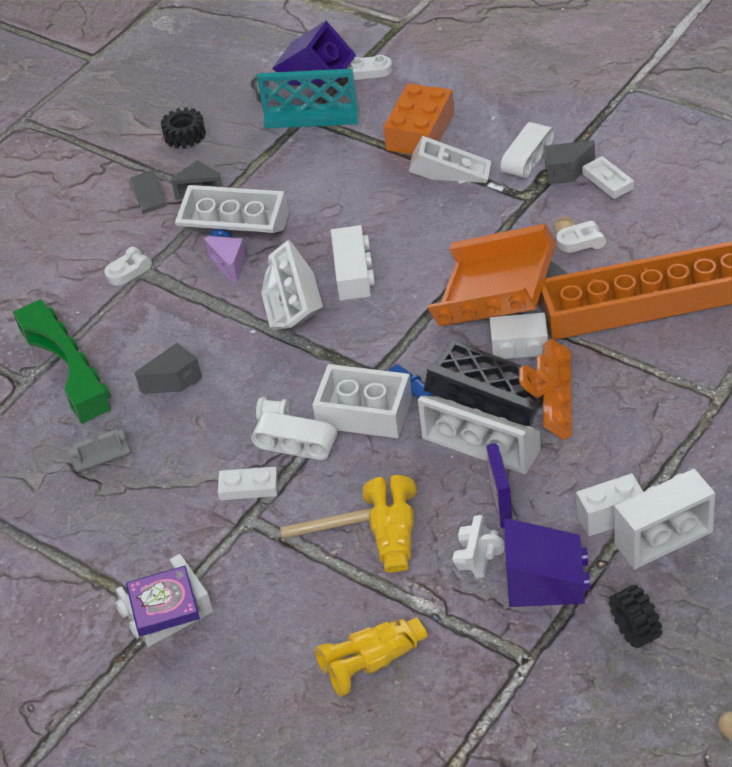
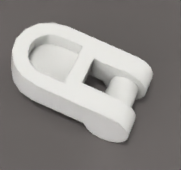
(580, 237)
(127, 267)

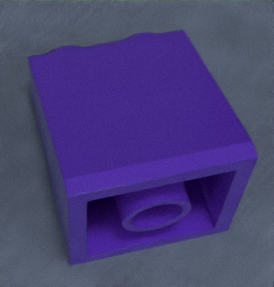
(316, 50)
(544, 565)

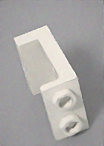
(201, 598)

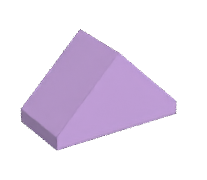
(227, 255)

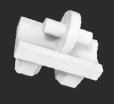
(481, 546)

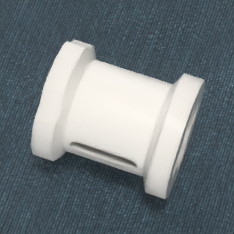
(265, 405)

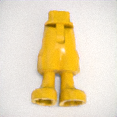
(392, 524)
(370, 649)

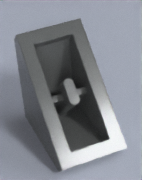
(195, 174)
(147, 191)

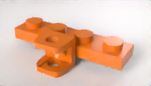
(553, 381)

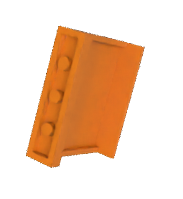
(496, 275)

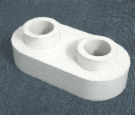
(371, 67)

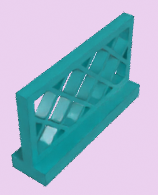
(310, 112)

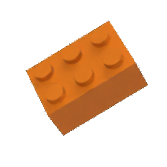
(418, 114)

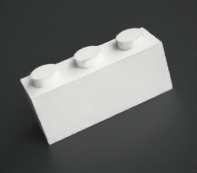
(352, 262)

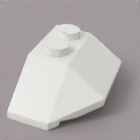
(289, 289)

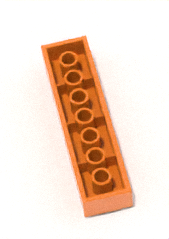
(637, 291)

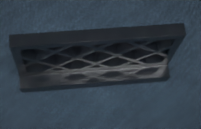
(481, 394)

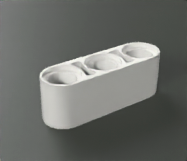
(527, 150)
(294, 435)

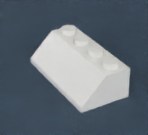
(233, 209)
(471, 430)

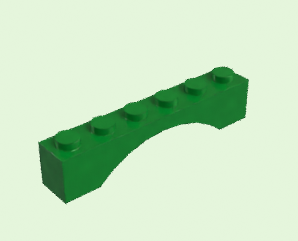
(84, 392)

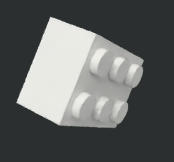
(363, 400)
(664, 518)

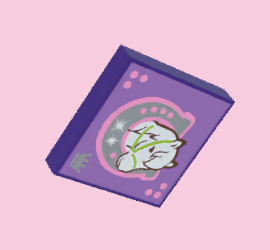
(499, 483)
(162, 601)

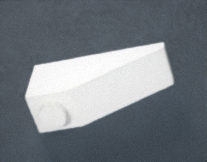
(447, 163)

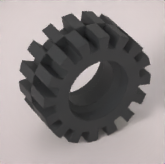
(183, 128)
(635, 616)

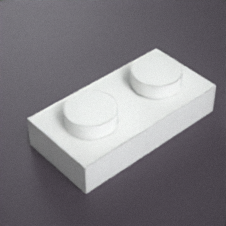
(608, 177)
(248, 483)

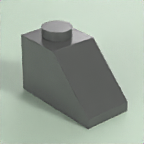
(566, 160)
(169, 371)

